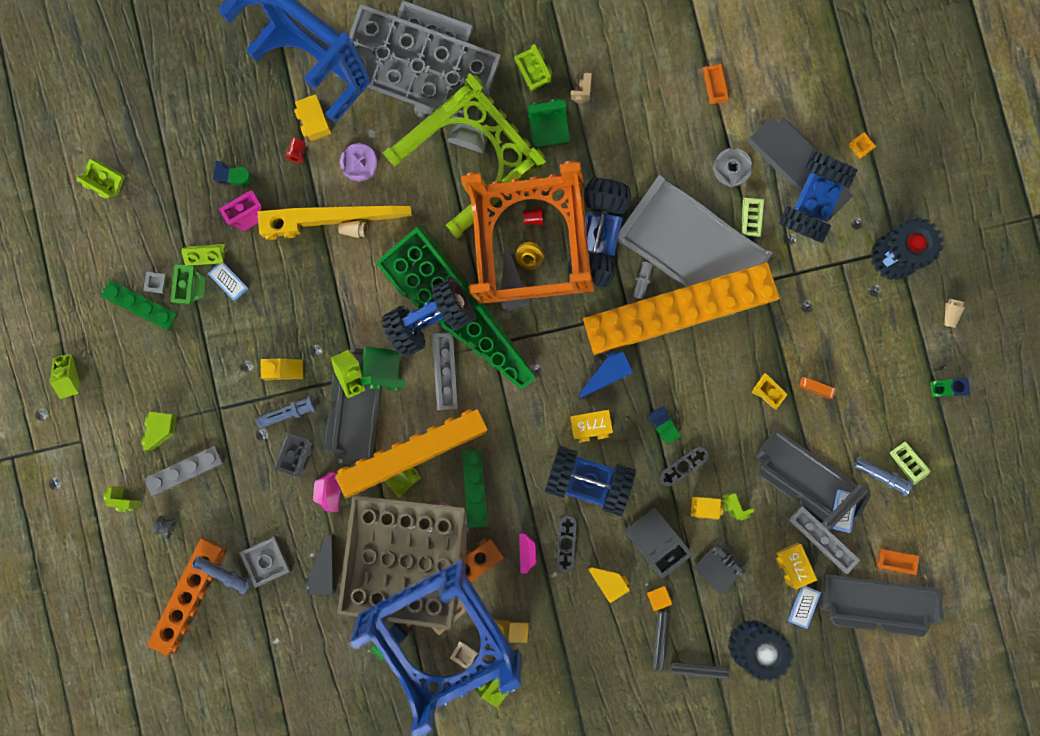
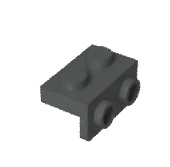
(293, 455)

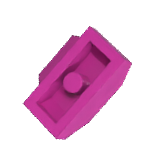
(242, 211)
(327, 492)
(527, 552)

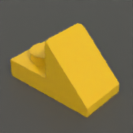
(769, 391)
(514, 630)

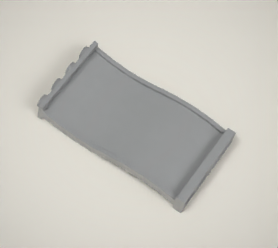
(687, 237)

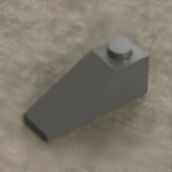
(510, 281)
(322, 574)

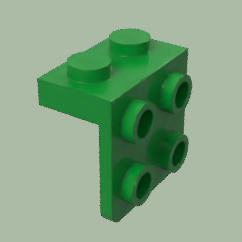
(548, 123)
(381, 369)

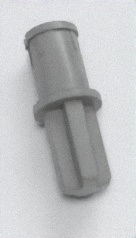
(642, 280)

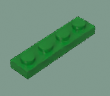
(139, 305)
(474, 488)

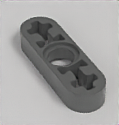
(692, 454)
(572, 549)

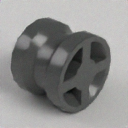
(164, 527)

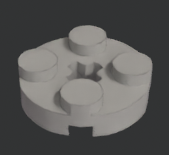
(743, 168)

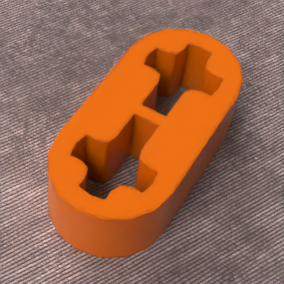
(817, 388)

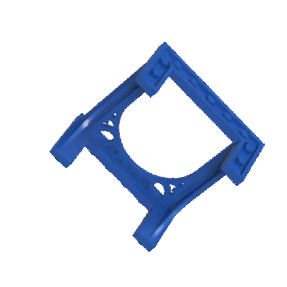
(284, 32)
(423, 701)

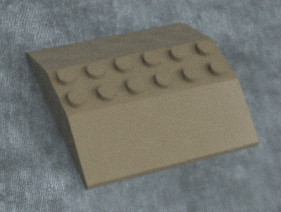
(396, 547)

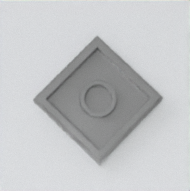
(265, 561)

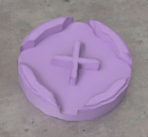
(359, 162)

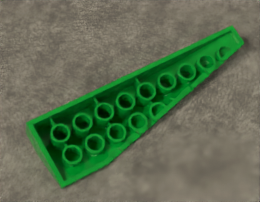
(418, 266)

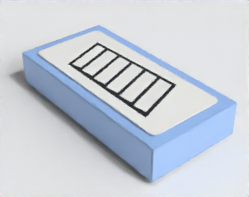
(228, 281)
(846, 522)
(804, 606)

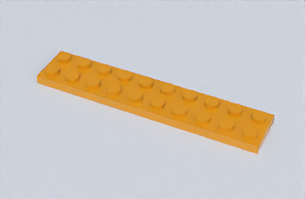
(681, 308)

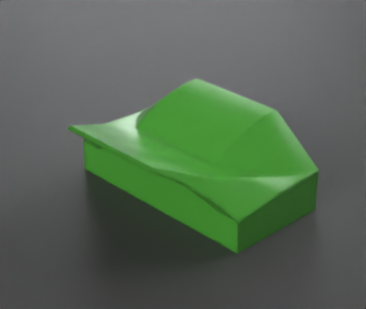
(187, 285)

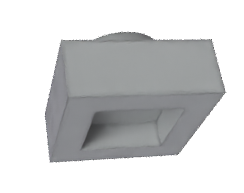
(423, 111)
(155, 282)

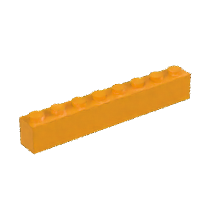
(411, 453)

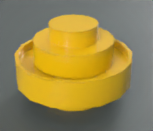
(529, 255)

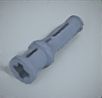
(295, 409)
(891, 480)
(229, 578)

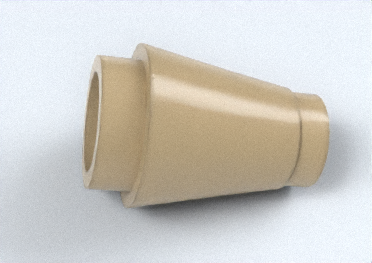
(354, 229)
(953, 312)

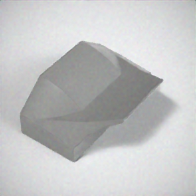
(468, 136)

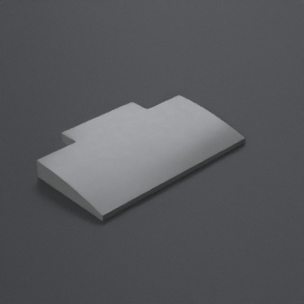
(420, 55)

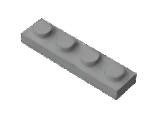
(444, 371)
(183, 471)
(824, 540)

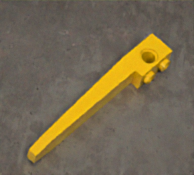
(301, 217)

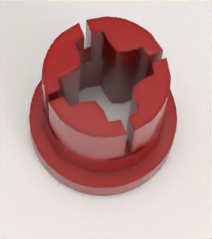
(296, 151)
(533, 216)

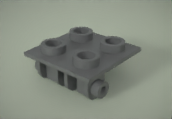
(721, 567)

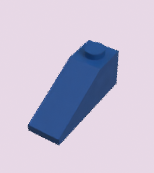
(610, 371)

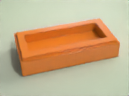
(715, 83)
(897, 561)

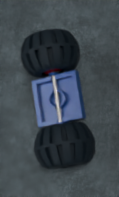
(603, 229)

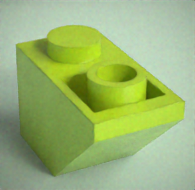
(348, 373)
(64, 376)
(158, 429)

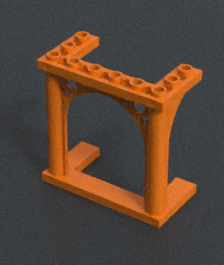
(571, 183)

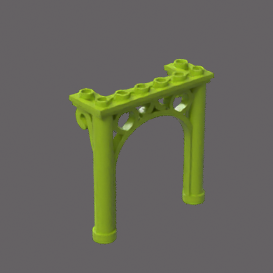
(442, 117)

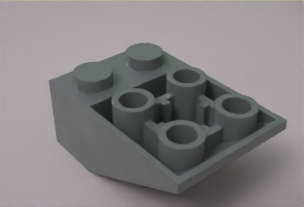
(658, 543)

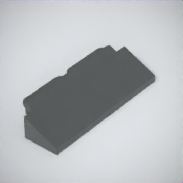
(789, 153)
(352, 420)
(804, 476)
(875, 603)

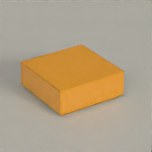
(862, 145)
(659, 598)

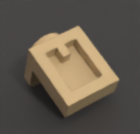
(584, 90)
(465, 655)

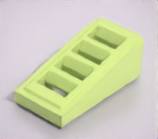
(745, 208)
(925, 471)

